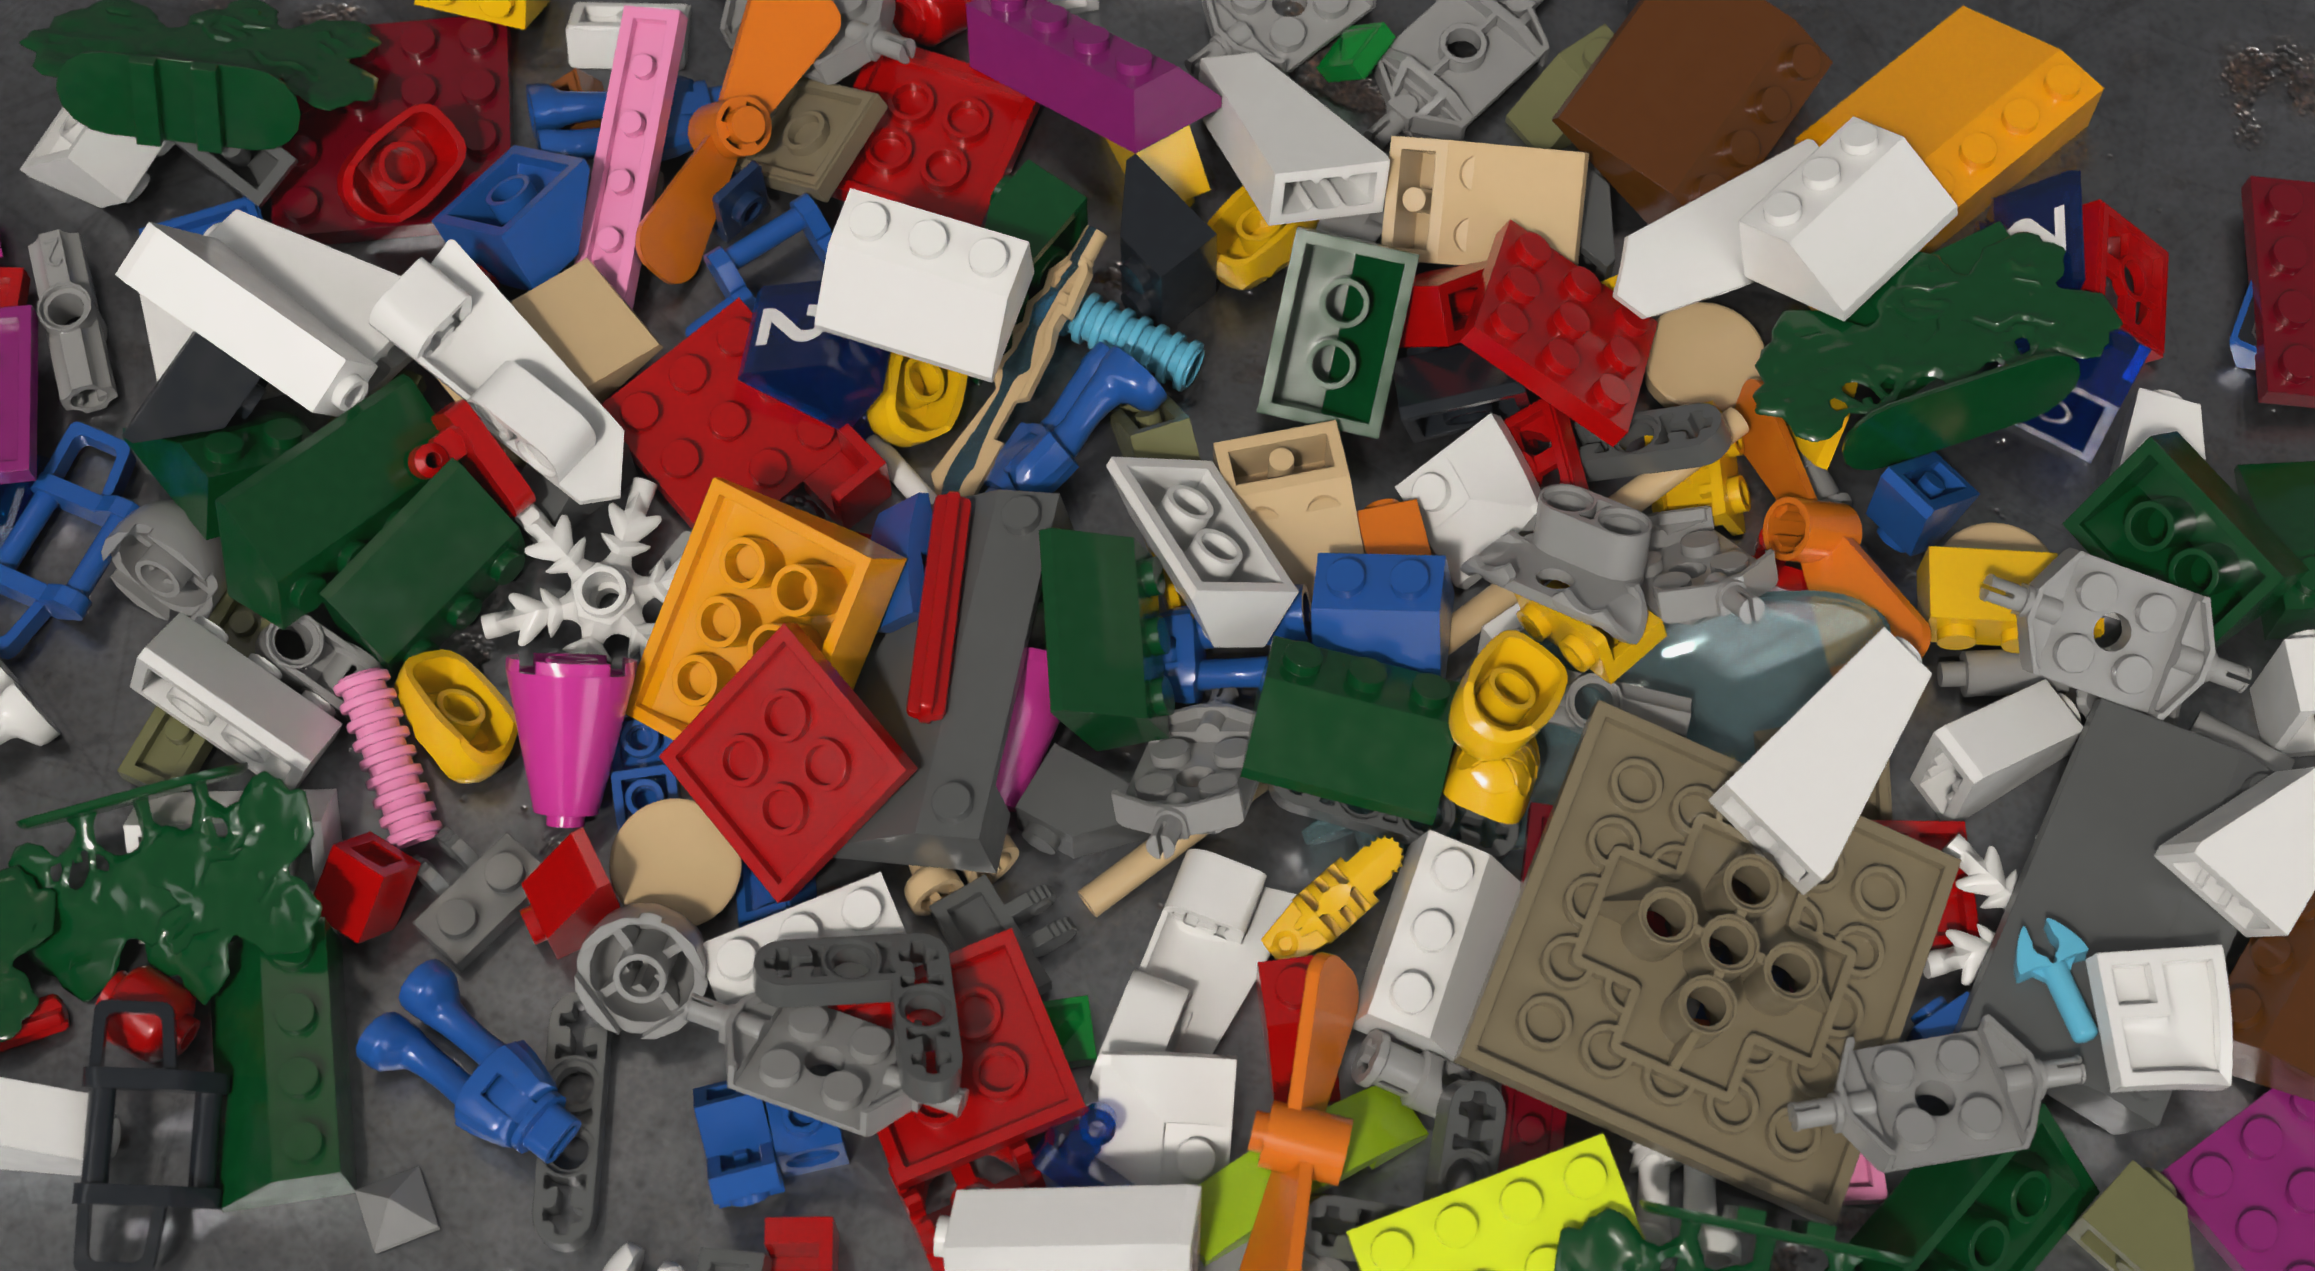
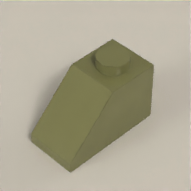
(1539, 104)
(1154, 434)
(2137, 1224)

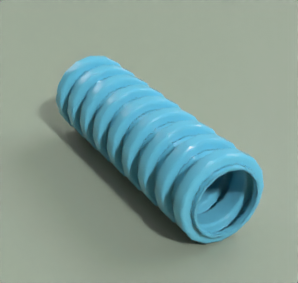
(1151, 346)

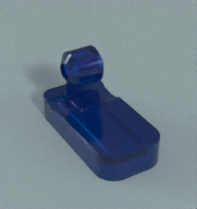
(1073, 1158)

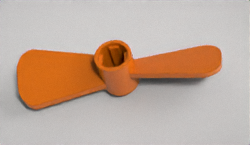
(768, 58)
(1819, 532)
(1299, 1136)

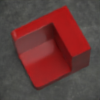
(850, 481)
(365, 886)
(802, 1243)

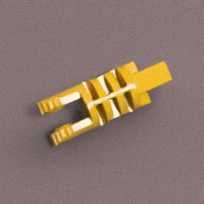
(1333, 901)

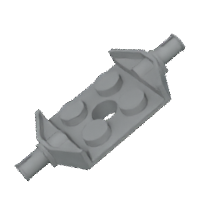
(861, 38)
(1281, 40)
(1441, 93)
(1700, 573)
(2163, 641)
(1192, 777)
(775, 1047)
(1981, 1076)

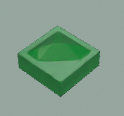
(1356, 52)
(1073, 1029)

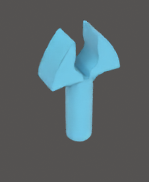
(2057, 976)

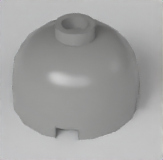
(166, 562)
(641, 969)

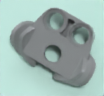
(1586, 544)

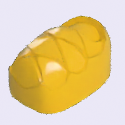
(1246, 244)
(916, 402)
(1506, 696)
(456, 715)
(1495, 787)

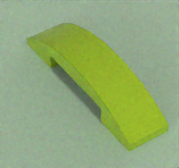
(1234, 1194)

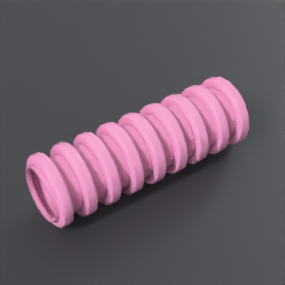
(387, 757)

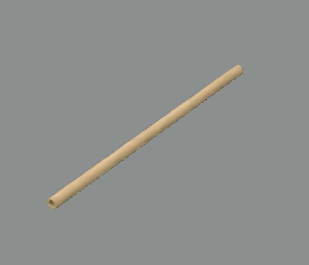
(1466, 623)

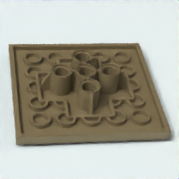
(1594, 1002)

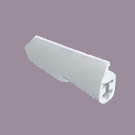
(1698, 246)
(491, 357)
(1196, 961)

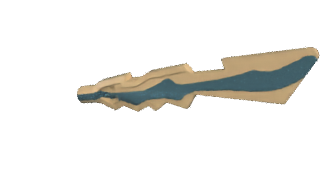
(1020, 368)

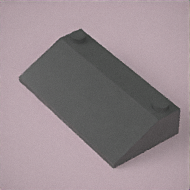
(951, 805)
(2097, 874)

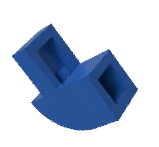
(736, 1146)

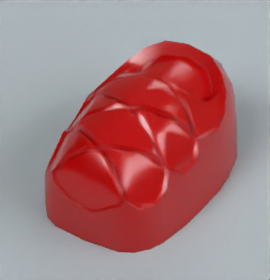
(401, 165)

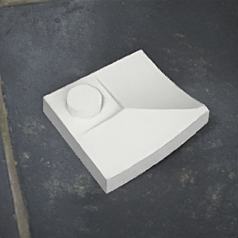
(1474, 494)
(2164, 1018)
(1169, 1115)

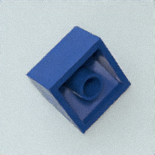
(521, 216)
(1385, 608)

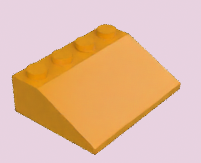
(1974, 107)
(739, 581)

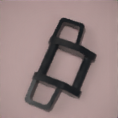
(102, 1088)

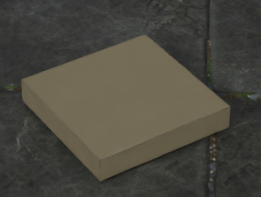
(816, 137)

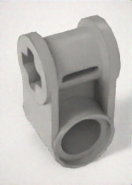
(322, 663)

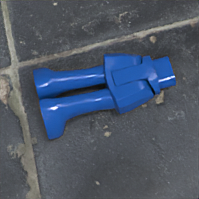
(555, 109)
(1045, 453)
(1187, 660)
(504, 1099)

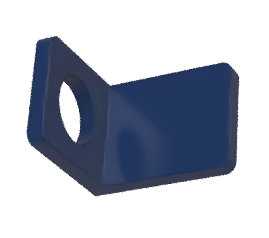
(740, 201)

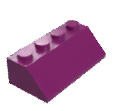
(1084, 71)

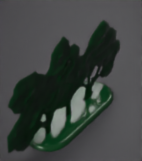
(1941, 329)
(180, 887)

